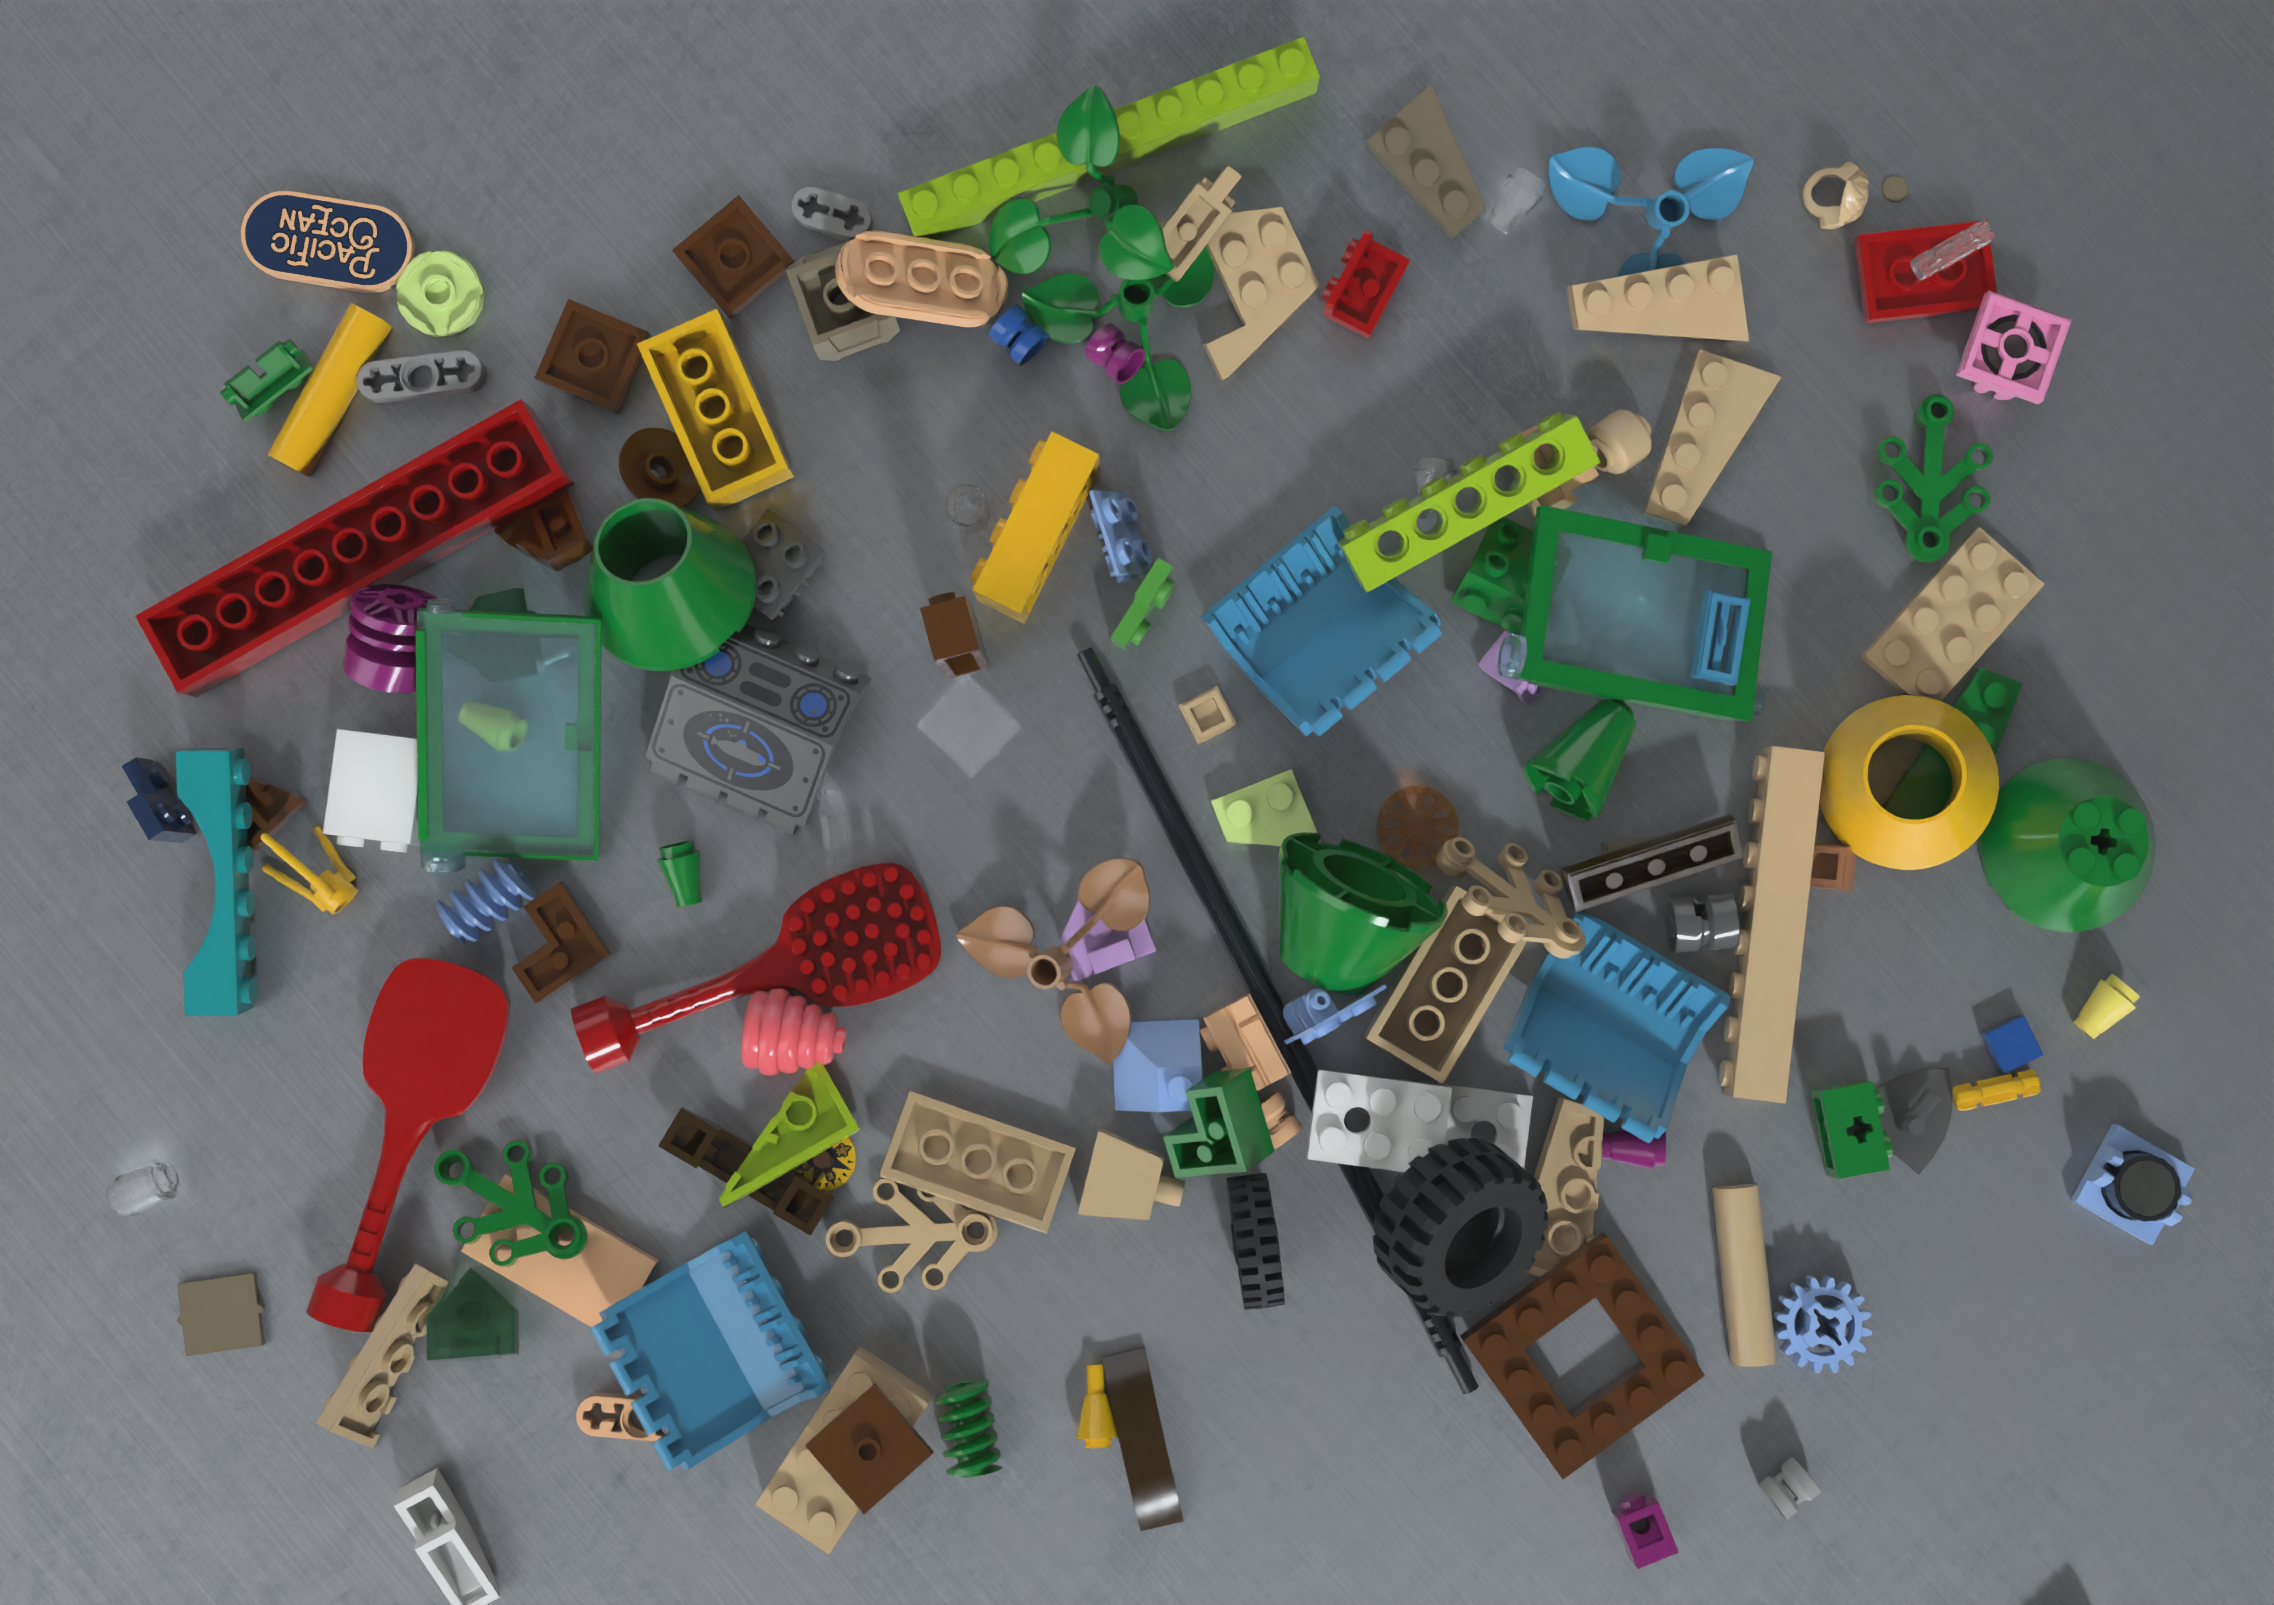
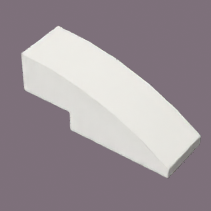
(446, 1540)

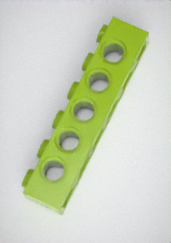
(1570, 457)

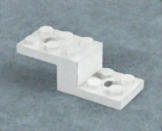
(1408, 1119)

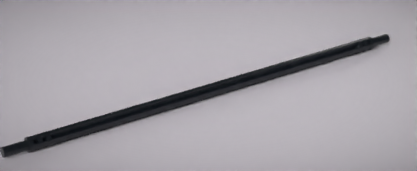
(1246, 962)

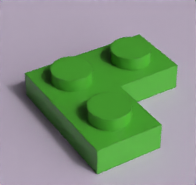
(1152, 592)

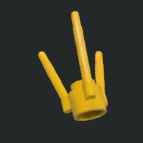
(330, 890)

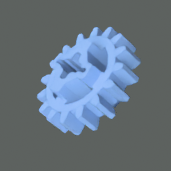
(1837, 1313)

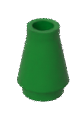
(682, 871)

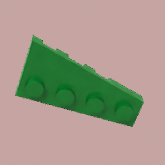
(1928, 782)

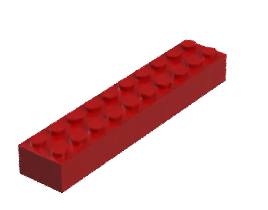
(358, 542)

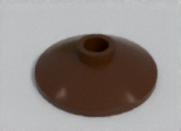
(662, 452)

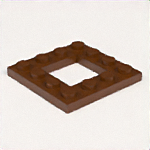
(1586, 1274)

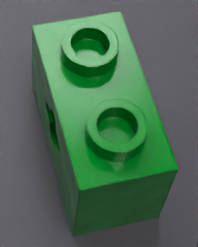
(1838, 1108)

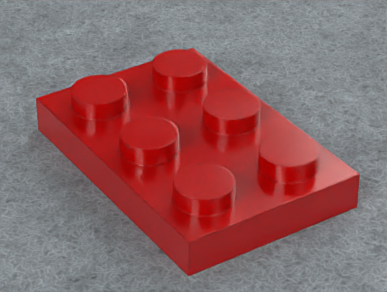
(1895, 293)

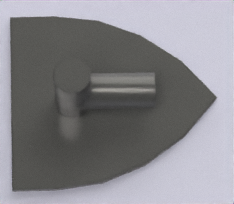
(1917, 1114)

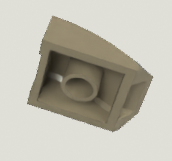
(831, 320)

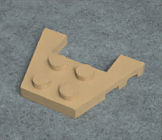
(1263, 277)

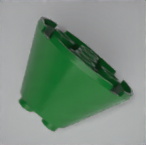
(2068, 845)

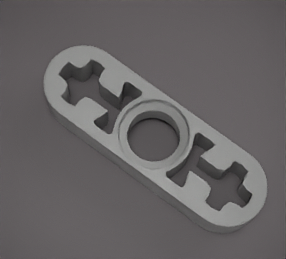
(451, 362)

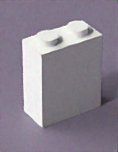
(373, 791)

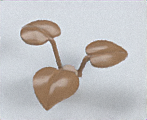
(1002, 944)

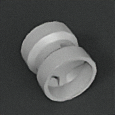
(1797, 1482)

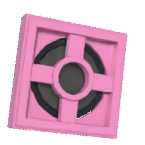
(2013, 348)

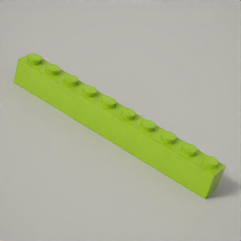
(1145, 130)

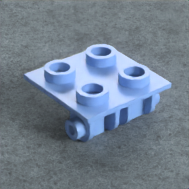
(1116, 518)
(1317, 1015)

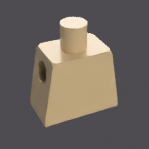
(1126, 1180)

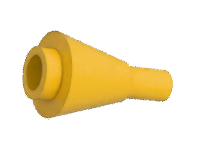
(1096, 1418)

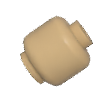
(1620, 441)

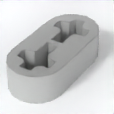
(834, 204)

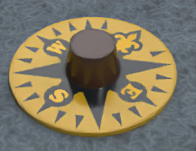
(831, 1166)

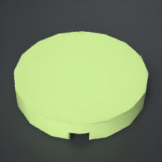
(440, 293)

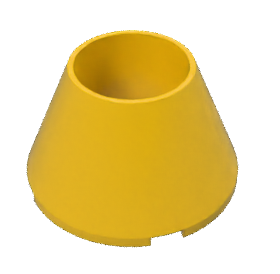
(1872, 830)

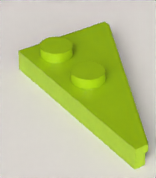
(806, 1125)

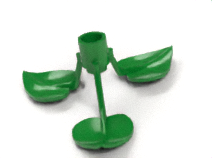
(1135, 240)
(1066, 310)

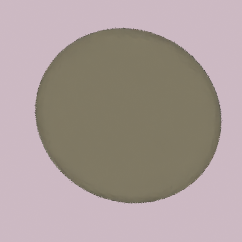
(1895, 188)

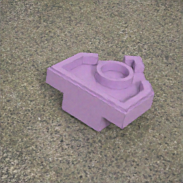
(1102, 946)

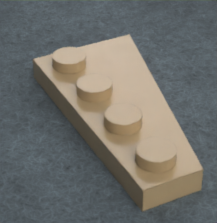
(1677, 301)
(1708, 426)
(1569, 1181)
(386, 1354)

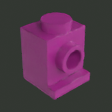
(1651, 1542)

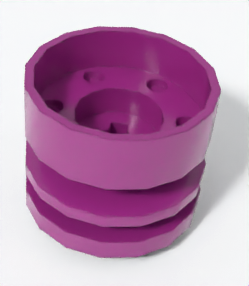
(383, 637)

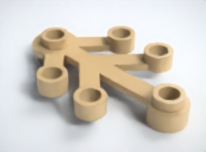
(1557, 932)
(920, 1232)

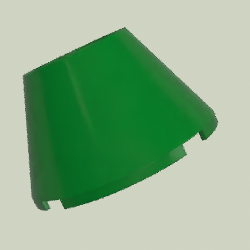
(685, 611)
(1349, 912)

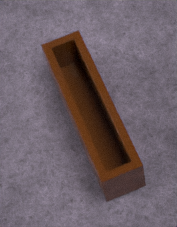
(954, 635)

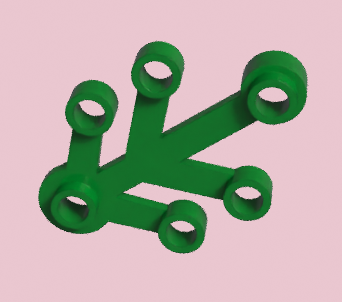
(1930, 485)
(519, 1208)

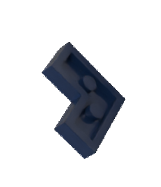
(155, 805)

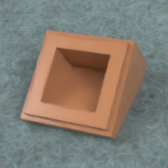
(1833, 867)

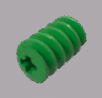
(968, 1428)

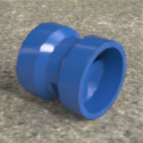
(1018, 335)

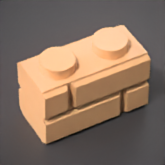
(1245, 1041)

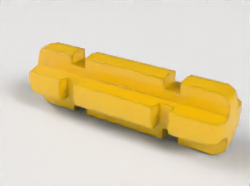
(1996, 1090)

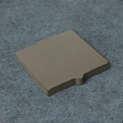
(221, 1314)

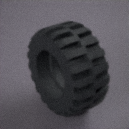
(1460, 1227)

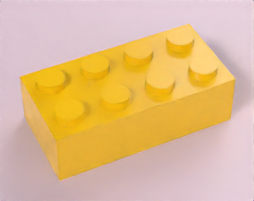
(715, 410)
(1037, 526)

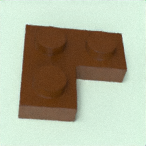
(570, 948)

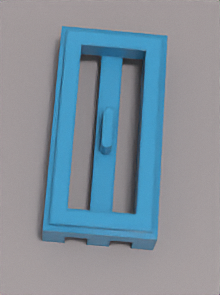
(1704, 637)

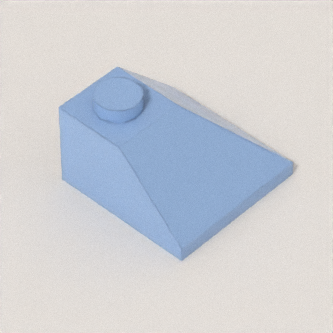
(1158, 1066)

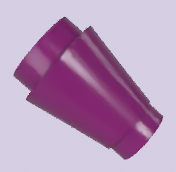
(1629, 1149)

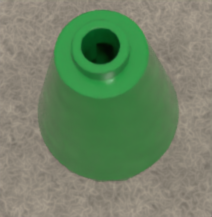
(1583, 760)

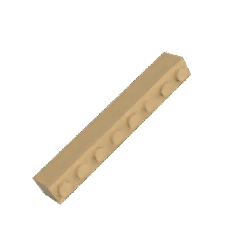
(1772, 924)

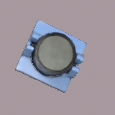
(2134, 1184)

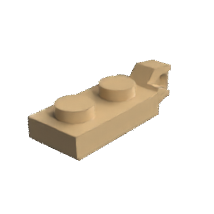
(1198, 220)

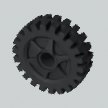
(1255, 1241)

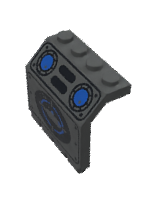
(756, 725)

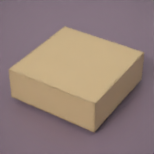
(1207, 715)

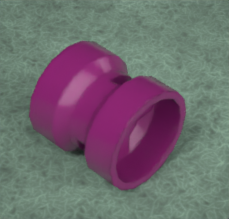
(1119, 357)

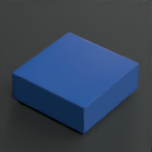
(2011, 1044)

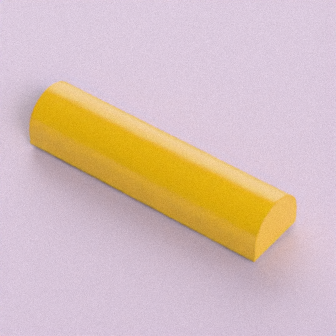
(329, 390)

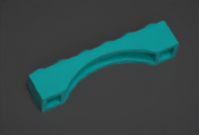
(214, 791)

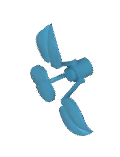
(1709, 179)

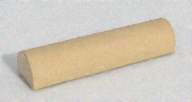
(1744, 1275)

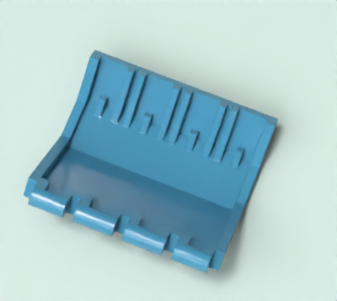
(1314, 633)
(1614, 1026)
(710, 1352)

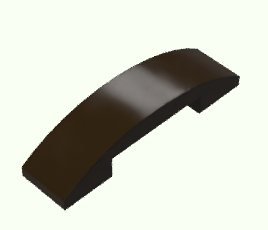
(723, 1152)
(1142, 1439)

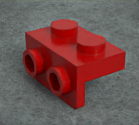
(1364, 286)

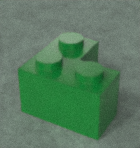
(1225, 1129)

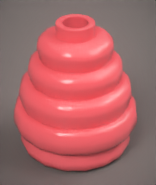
(788, 1033)

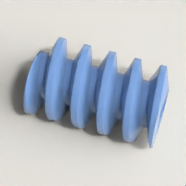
(486, 901)

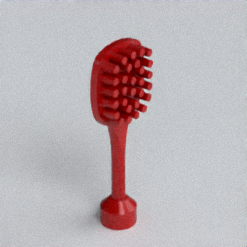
(837, 945)
(427, 1060)

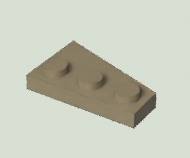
(1428, 163)

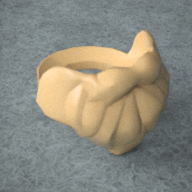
(1853, 200)

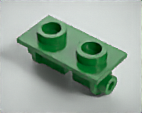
(254, 394)

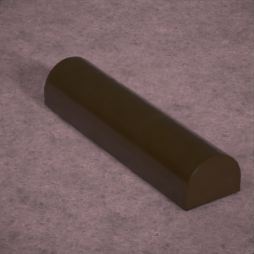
(1652, 862)

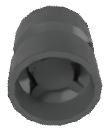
(1706, 922)

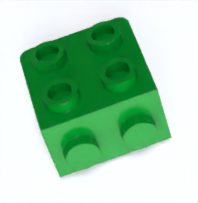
(1498, 576)

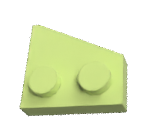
(1264, 812)

